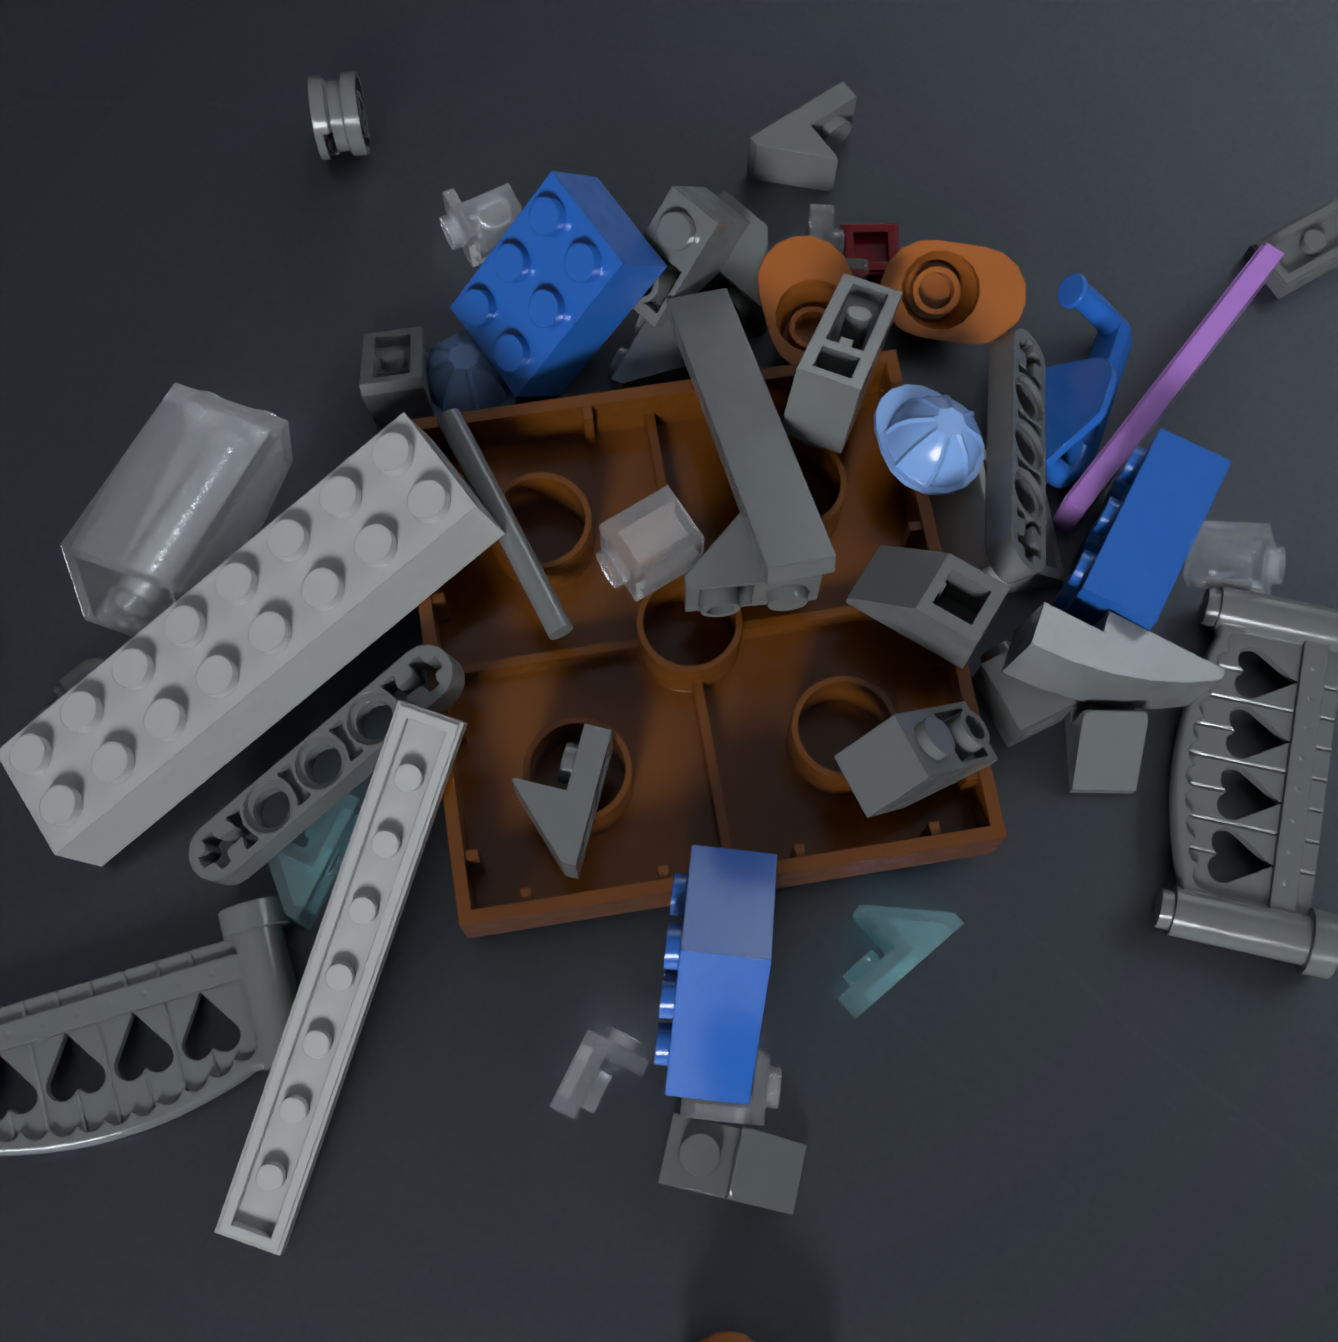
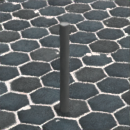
(514, 540)

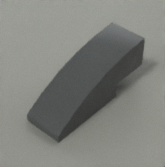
(1106, 662)

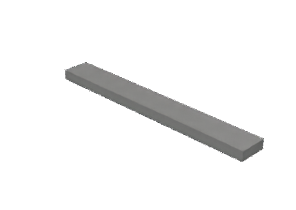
(340, 977)

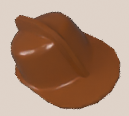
(796, 289)
(955, 291)

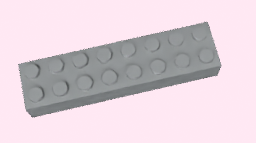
(247, 644)

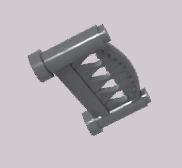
(1271, 908)
(242, 976)

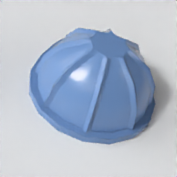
(464, 377)
(928, 440)

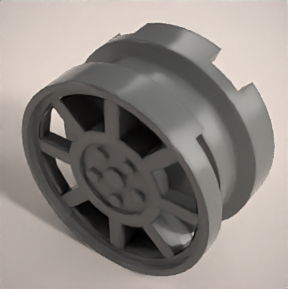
(338, 115)

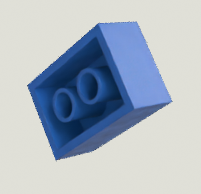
(557, 285)
(1143, 532)
(720, 976)

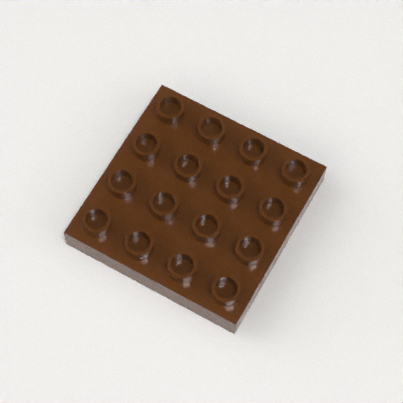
(712, 719)

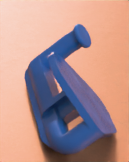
(1083, 390)

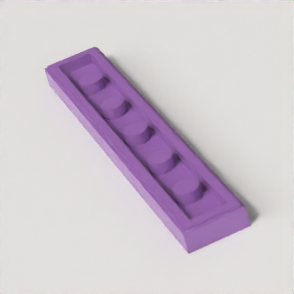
(1166, 388)

